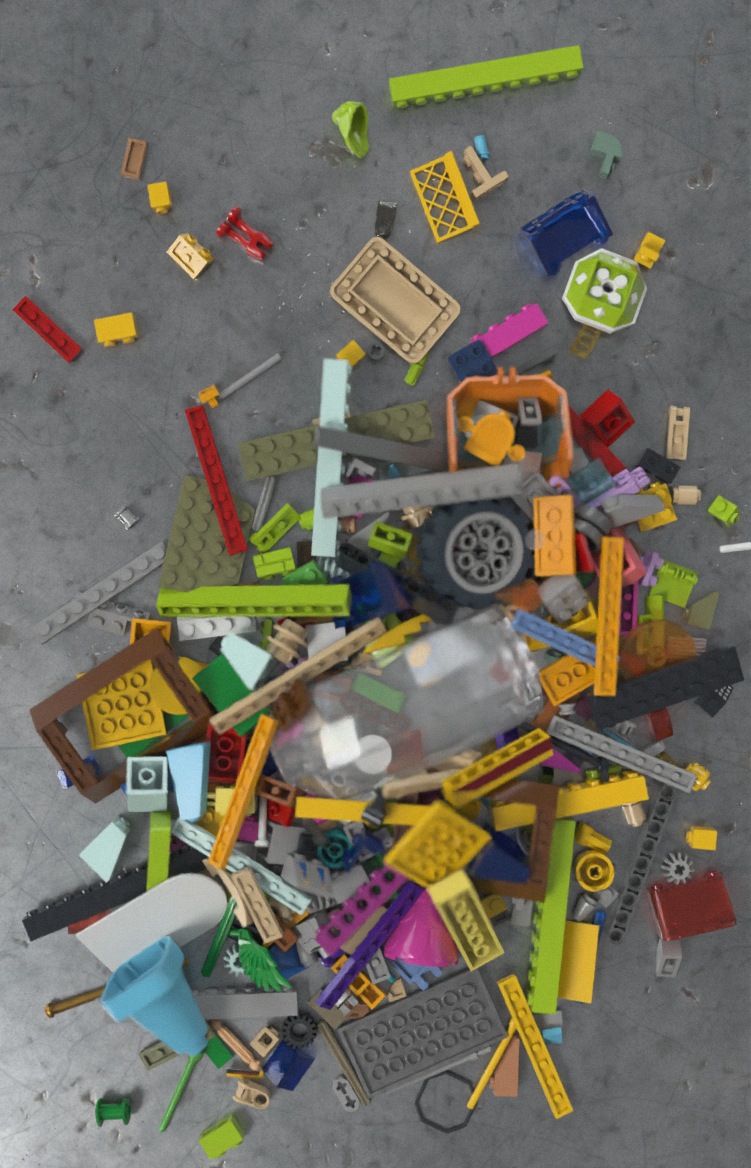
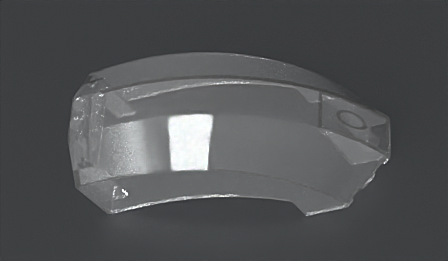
(411, 707)

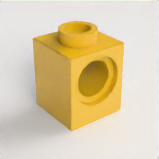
(160, 197)
(352, 353)
(702, 838)

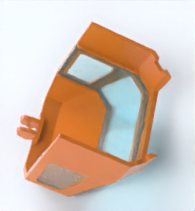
(503, 392)

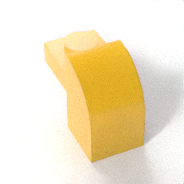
(649, 250)

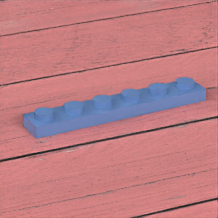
(555, 637)

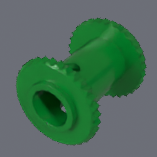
(113, 1111)

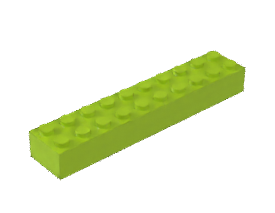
(551, 923)

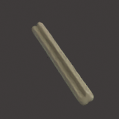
(343, 1061)

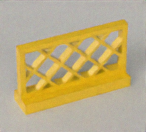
(461, 193)

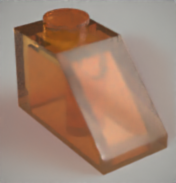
(522, 596)

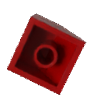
(608, 417)

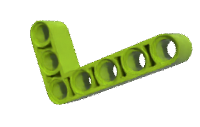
(158, 848)

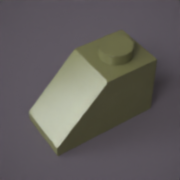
(701, 611)

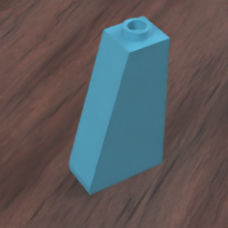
(190, 778)

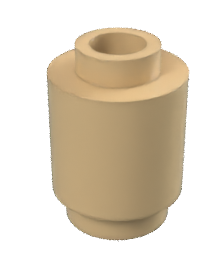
(686, 495)
(634, 813)

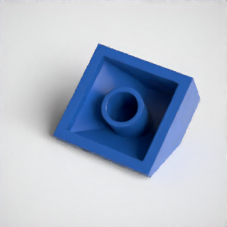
(288, 961)

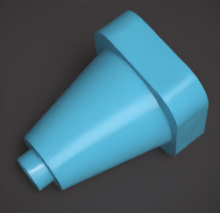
(158, 997)

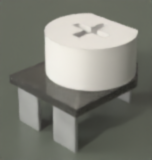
(346, 996)

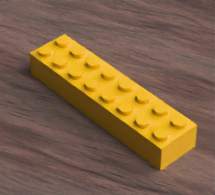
(574, 799)

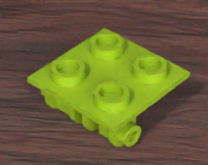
(674, 583)

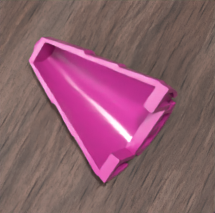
(422, 937)

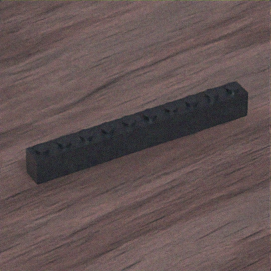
(106, 895)

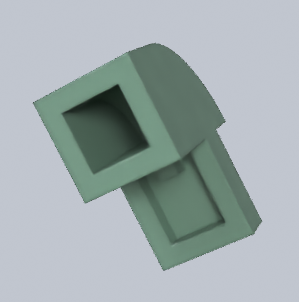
(608, 148)

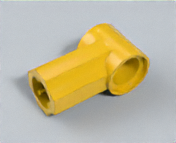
(588, 836)

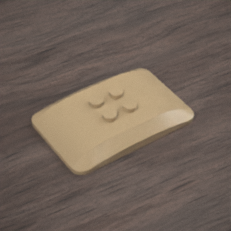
(395, 300)

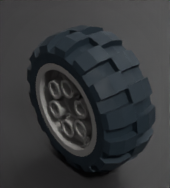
(448, 528)

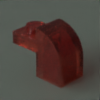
(660, 724)

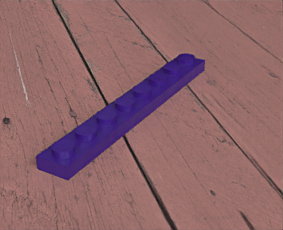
(370, 945)

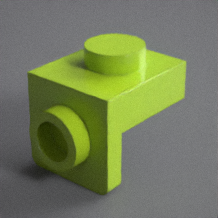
(725, 511)

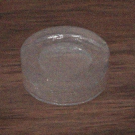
(535, 539)

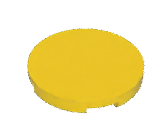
(163, 694)

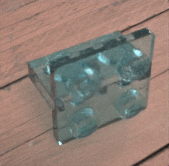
(591, 481)

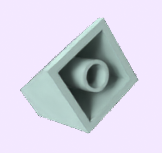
(248, 660)
(146, 784)
(107, 848)

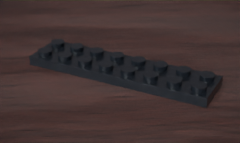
(667, 686)

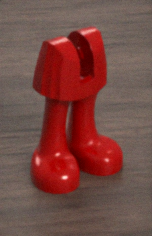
(235, 218)

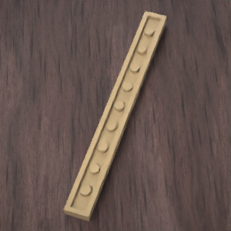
(304, 671)

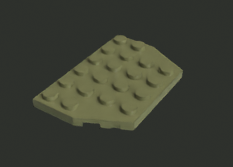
(196, 544)

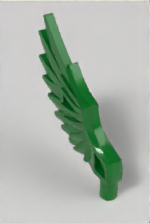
(258, 961)

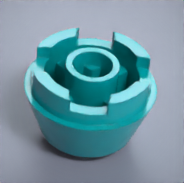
(333, 855)

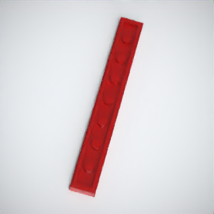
(216, 480)

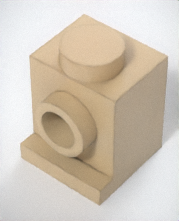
(260, 1044)

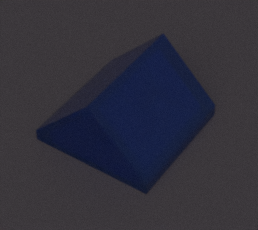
(287, 1066)

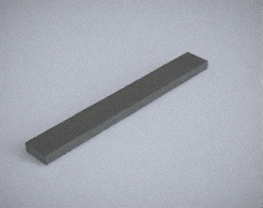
(381, 449)

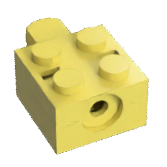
(223, 795)

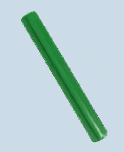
(219, 938)

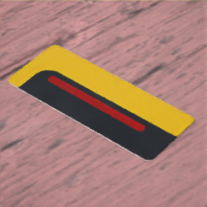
(244, 1073)

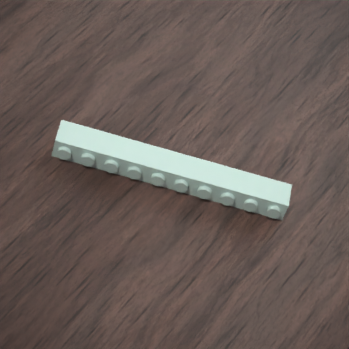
(329, 461)

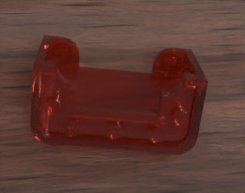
(691, 907)

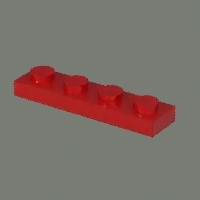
(47, 329)

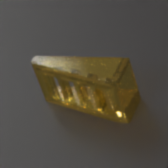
(589, 347)

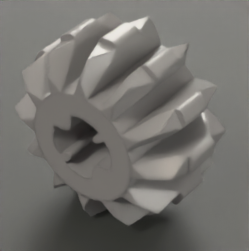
(684, 869)
(319, 902)

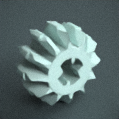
(231, 961)

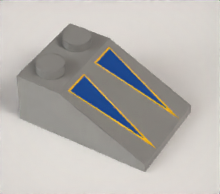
(307, 875)

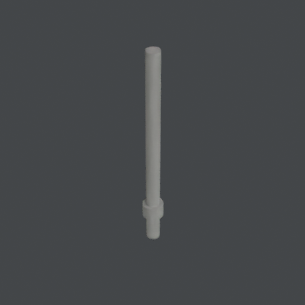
(473, 1056)

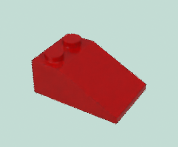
(225, 754)

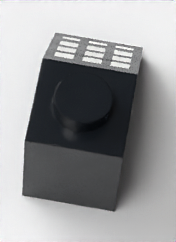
(713, 701)

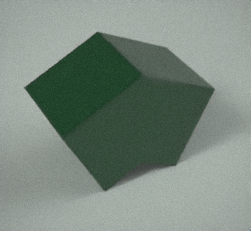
(546, 775)

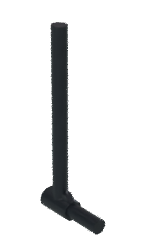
(600, 762)

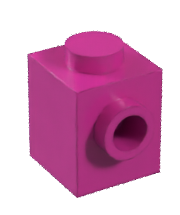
(249, 829)

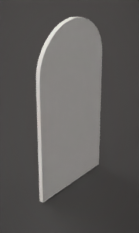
(176, 908)

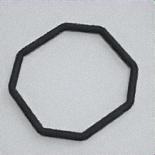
(434, 1125)

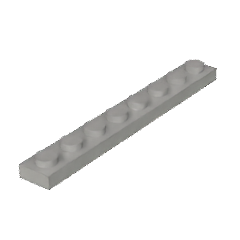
(100, 593)
(621, 753)

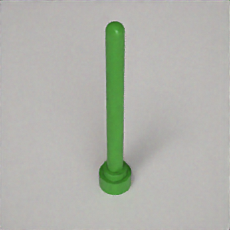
(179, 1089)

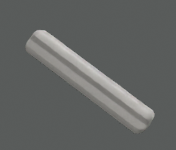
(263, 503)

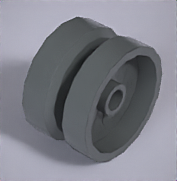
(592, 525)

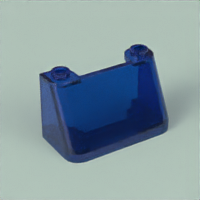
(565, 230)
(373, 595)
(499, 859)

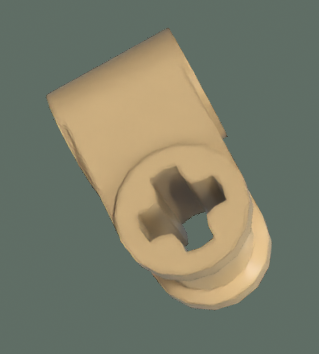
(251, 1092)

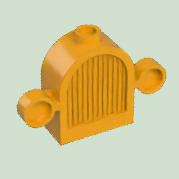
(491, 438)

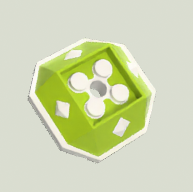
(593, 305)

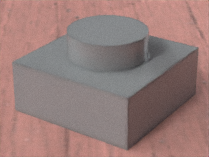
(606, 896)

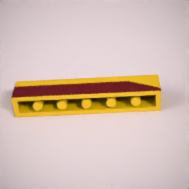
(497, 768)

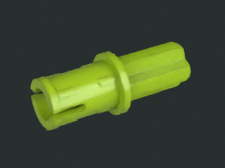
(415, 370)

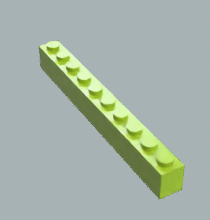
(485, 76)
(256, 601)

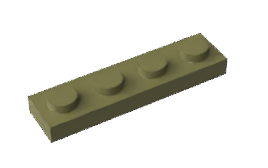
(161, 1053)

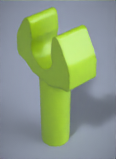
(593, 772)

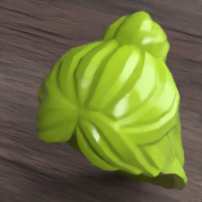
(353, 124)

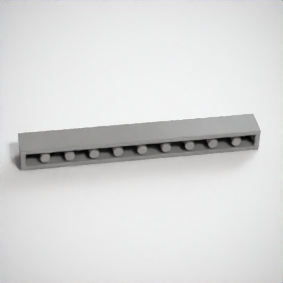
(420, 491)
(239, 1004)

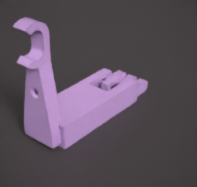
(627, 483)

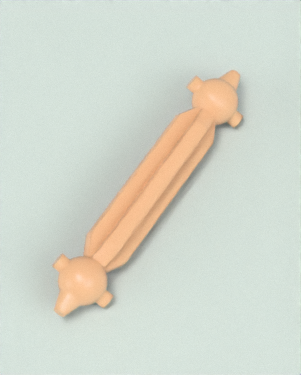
(235, 1044)

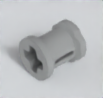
(127, 517)

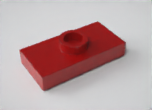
(280, 813)

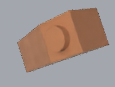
(506, 1072)

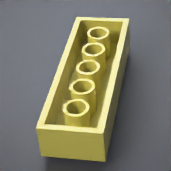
(466, 920)

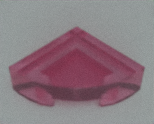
(583, 708)

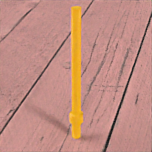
(492, 1065)

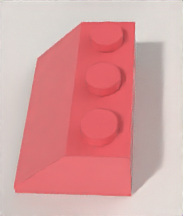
(631, 565)

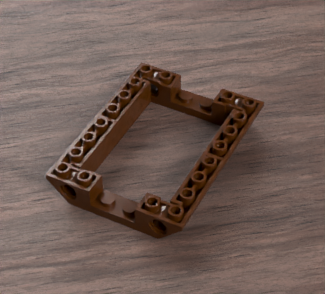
(52, 731)
(518, 791)

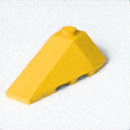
(581, 624)

